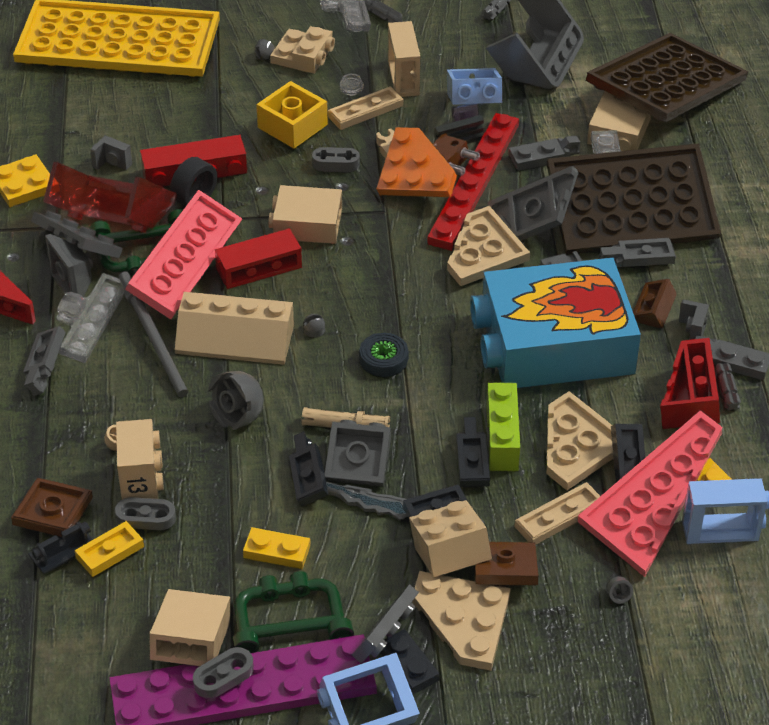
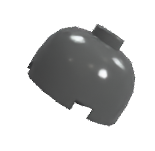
(235, 399)

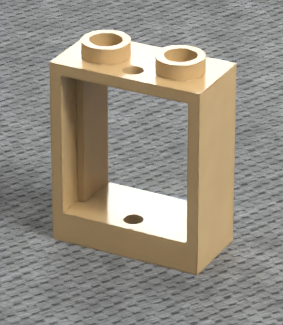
(404, 58)

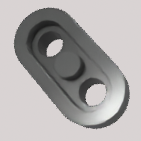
(146, 513)
(221, 672)

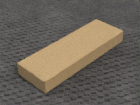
(365, 108)
(556, 514)

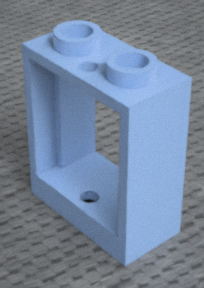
(483, 88)
(724, 527)
(397, 684)

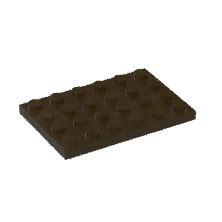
(666, 77)
(637, 198)

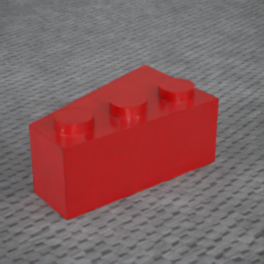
(691, 385)

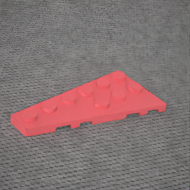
(645, 502)

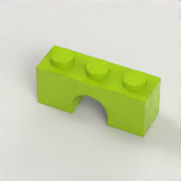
(503, 427)

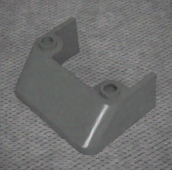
(552, 52)

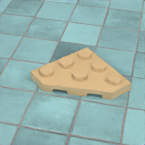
(483, 247)
(576, 441)
(464, 616)

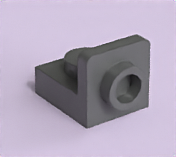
(112, 152)
(695, 316)

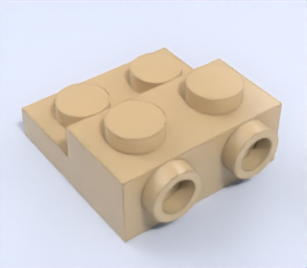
(303, 50)

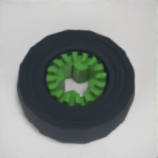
(390, 346)

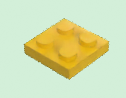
(23, 180)

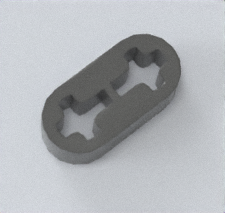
(335, 159)

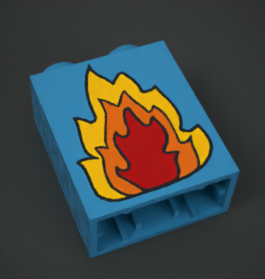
(556, 323)

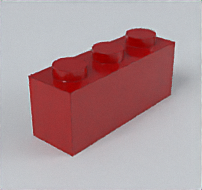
(258, 258)

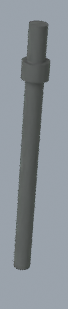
(155, 338)

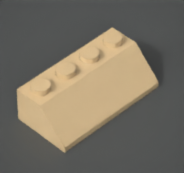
(234, 328)

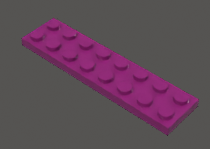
(279, 682)

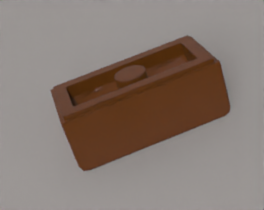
(655, 303)

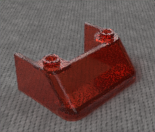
(106, 199)

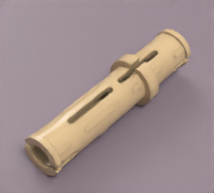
(324, 418)

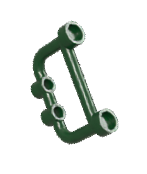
(132, 263)
(299, 586)

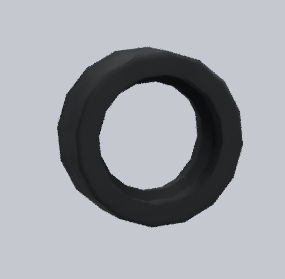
(185, 176)

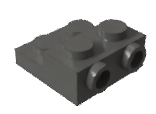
(358, 453)

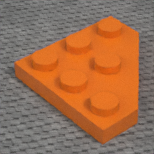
(415, 167)

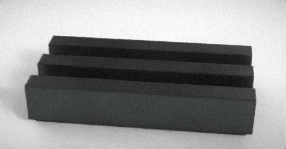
(470, 135)

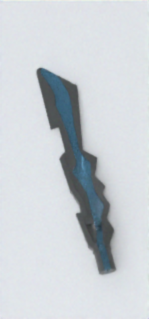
(369, 501)

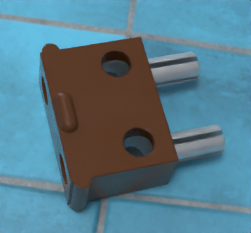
(455, 152)

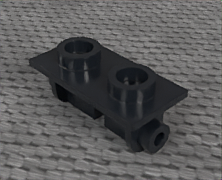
(62, 549)

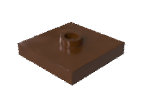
(51, 507)
(510, 565)

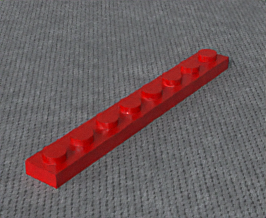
(473, 182)

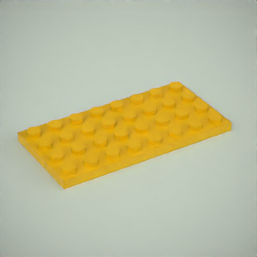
(117, 37)

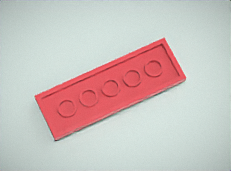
(183, 254)

